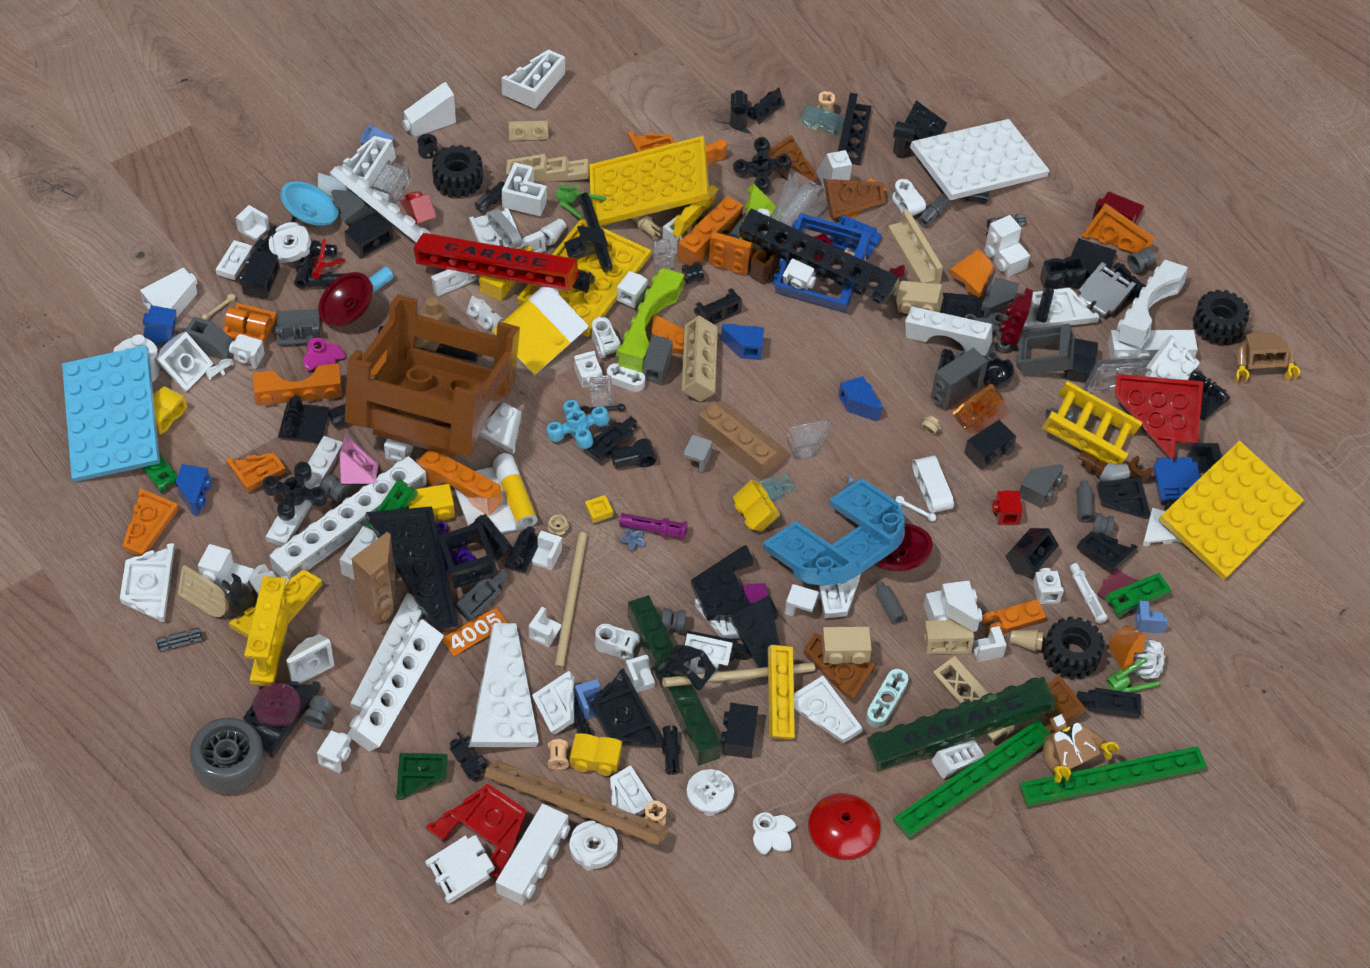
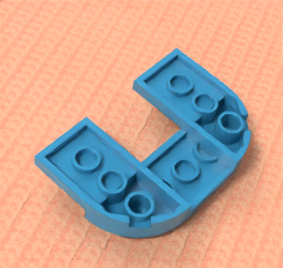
(819, 562)

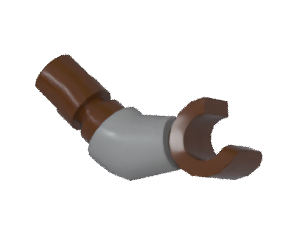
(1111, 471)

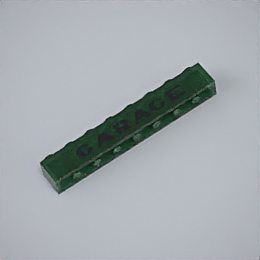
(682, 699)
(960, 723)

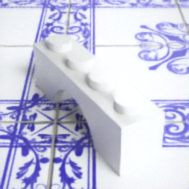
(924, 323)

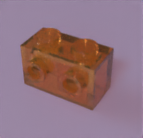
(977, 407)

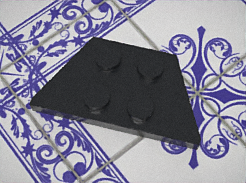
(624, 715)
(274, 736)

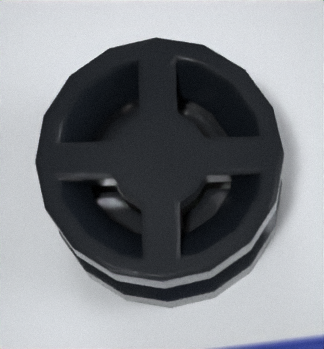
(427, 146)
(693, 273)

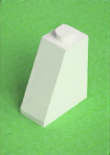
(430, 112)
(835, 166)
(171, 291)

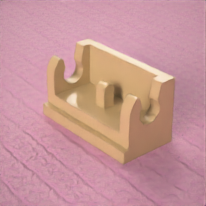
(947, 638)

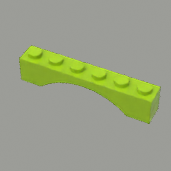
(663, 292)

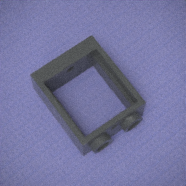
(1044, 336)
(959, 379)

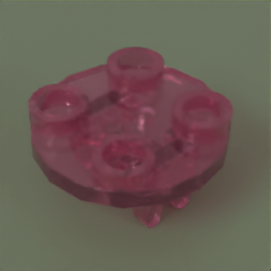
(275, 714)

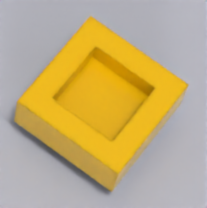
(599, 509)

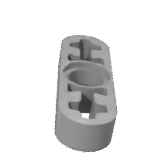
(504, 228)

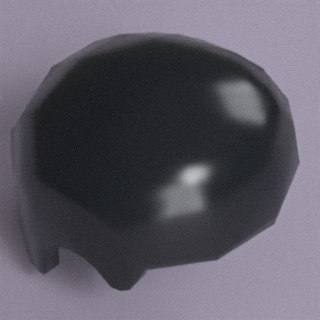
(999, 373)

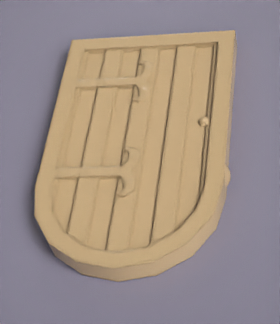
(202, 593)

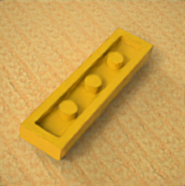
(692, 213)
(781, 692)

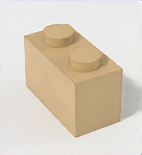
(919, 295)
(846, 645)

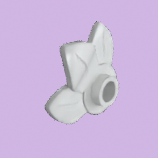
(773, 836)

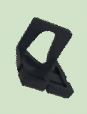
(677, 664)

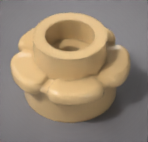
(930, 425)
(558, 520)

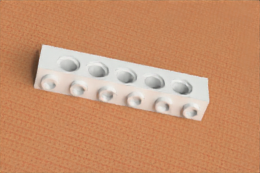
(427, 641)

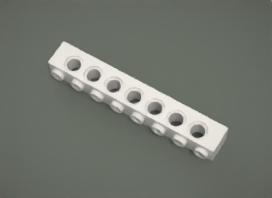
(343, 528)

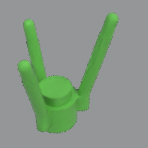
(568, 195)
(1119, 680)

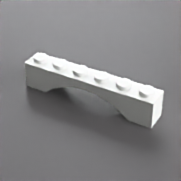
(1166, 281)

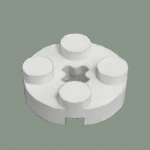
(297, 249)
(588, 857)

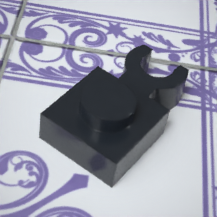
(239, 595)

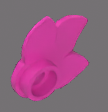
(324, 356)

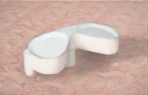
(212, 371)

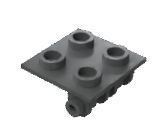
(297, 326)

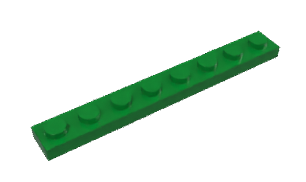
(1113, 776)
(971, 779)

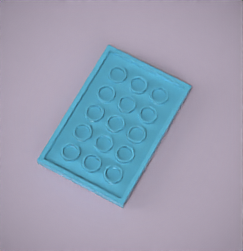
(110, 413)

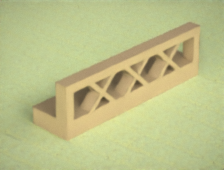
(916, 250)
(970, 684)

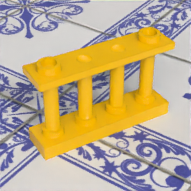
(1083, 439)
(268, 631)

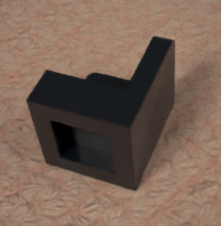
(1205, 455)

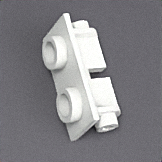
(483, 314)

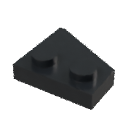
(1106, 550)

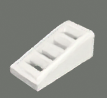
(947, 767)

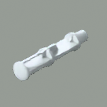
(1089, 595)

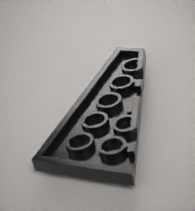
(419, 561)

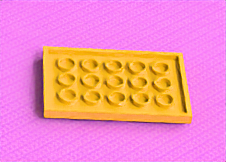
(650, 180)
(602, 294)
(1231, 510)

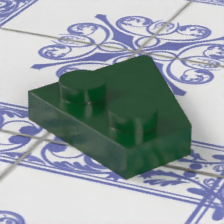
(420, 772)

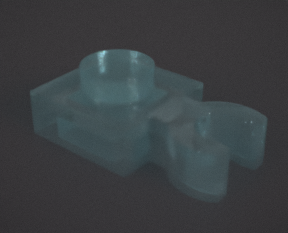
(776, 488)

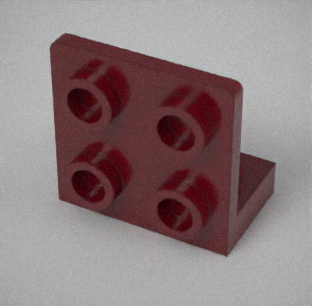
(1124, 206)

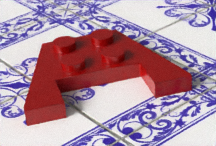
(490, 817)

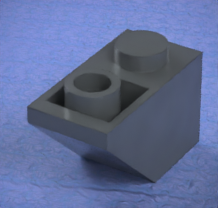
(352, 206)
(1000, 295)
(209, 337)
(658, 359)
(1040, 484)

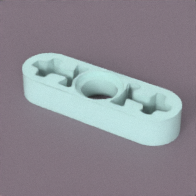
(887, 688)

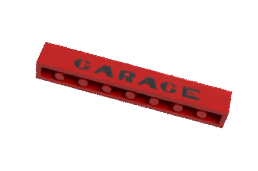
(496, 261)

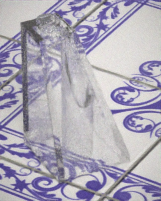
(799, 197)

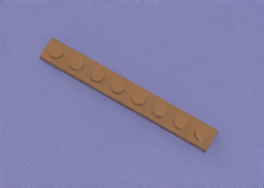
(580, 803)

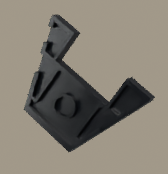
(720, 590)

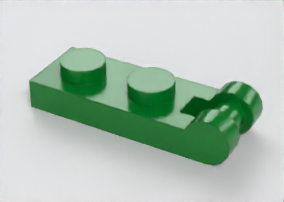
(159, 471)
(392, 502)
(1147, 589)

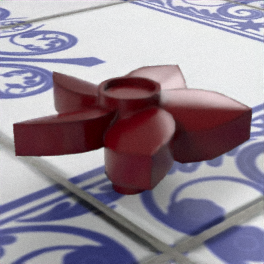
(899, 271)

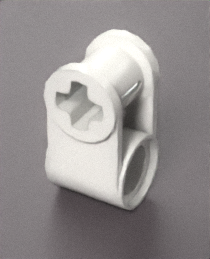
(908, 198)
(604, 337)
(617, 642)

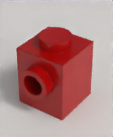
(1007, 507)

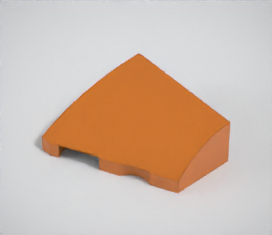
(973, 272)
(1126, 643)

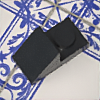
(588, 242)

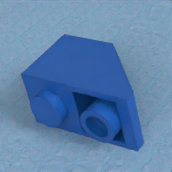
(159, 324)
(743, 340)
(860, 399)
(192, 486)

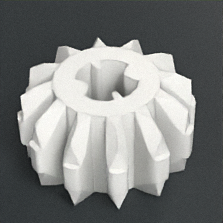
(1155, 660)

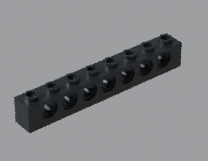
(813, 247)

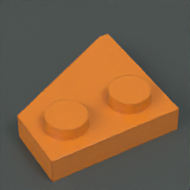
(649, 141)
(255, 468)

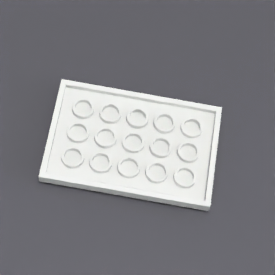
(979, 159)

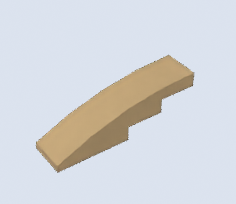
(553, 169)

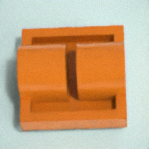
(730, 253)
(249, 322)

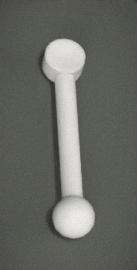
(931, 517)

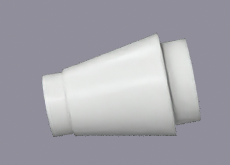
(553, 231)

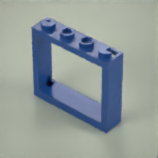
(833, 229)

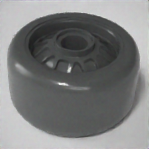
(227, 755)

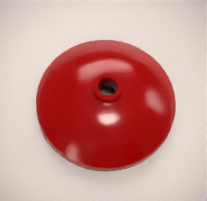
(839, 837)

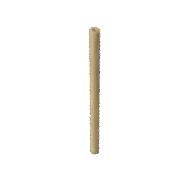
(570, 602)
(735, 675)

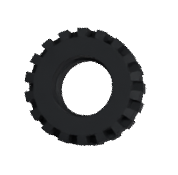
(457, 171)
(1224, 329)
(1077, 633)

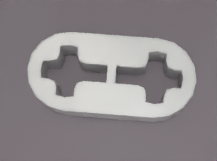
(626, 377)

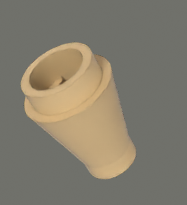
(1028, 639)

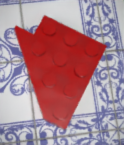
(1164, 406)

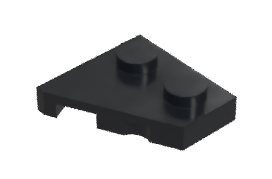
(1124, 496)

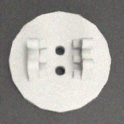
(703, 799)

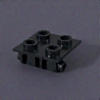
(927, 122)
(1212, 395)
(303, 421)

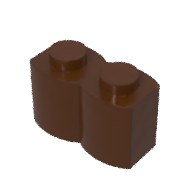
(764, 263)

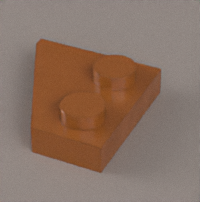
(1065, 703)

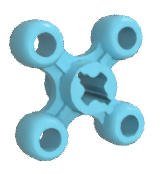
(577, 424)

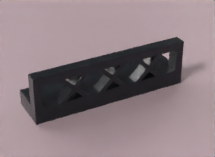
(848, 128)

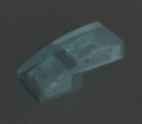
(820, 117)

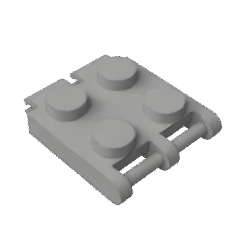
(1105, 291)

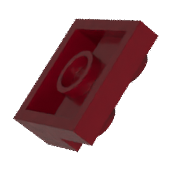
(1016, 317)

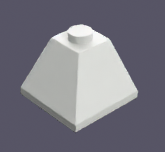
(183, 360)
(310, 658)

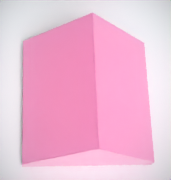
(356, 464)

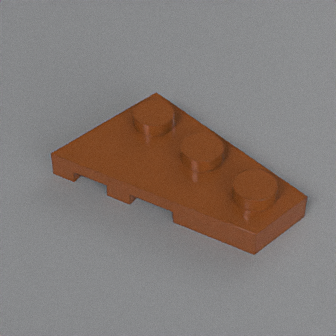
(799, 163)
(852, 195)
(845, 676)

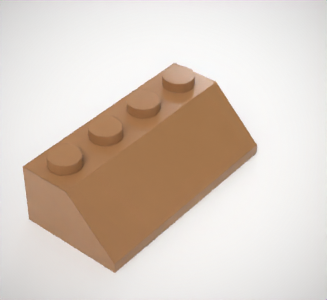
(741, 439)
(376, 579)

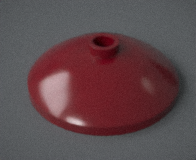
(345, 299)
(911, 553)

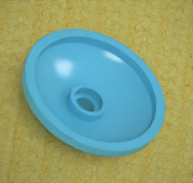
(308, 203)

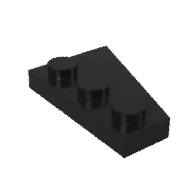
(756, 630)

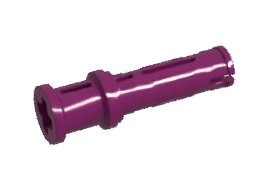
(664, 527)

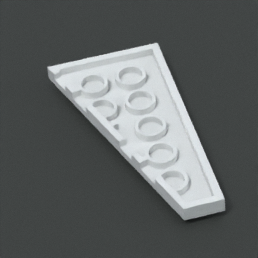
(504, 701)

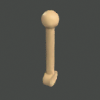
(230, 298)

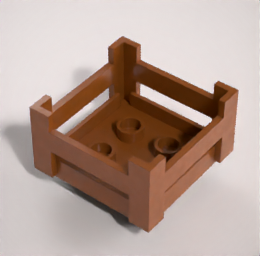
(426, 395)

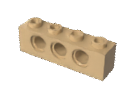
(699, 359)

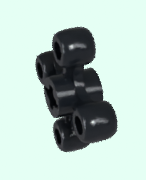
(762, 164)
(294, 491)

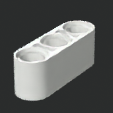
(932, 484)

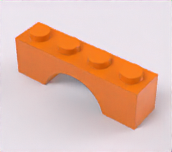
(697, 241)
(320, 385)
(478, 489)

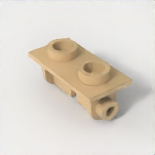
(528, 130)

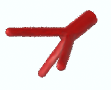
(320, 265)

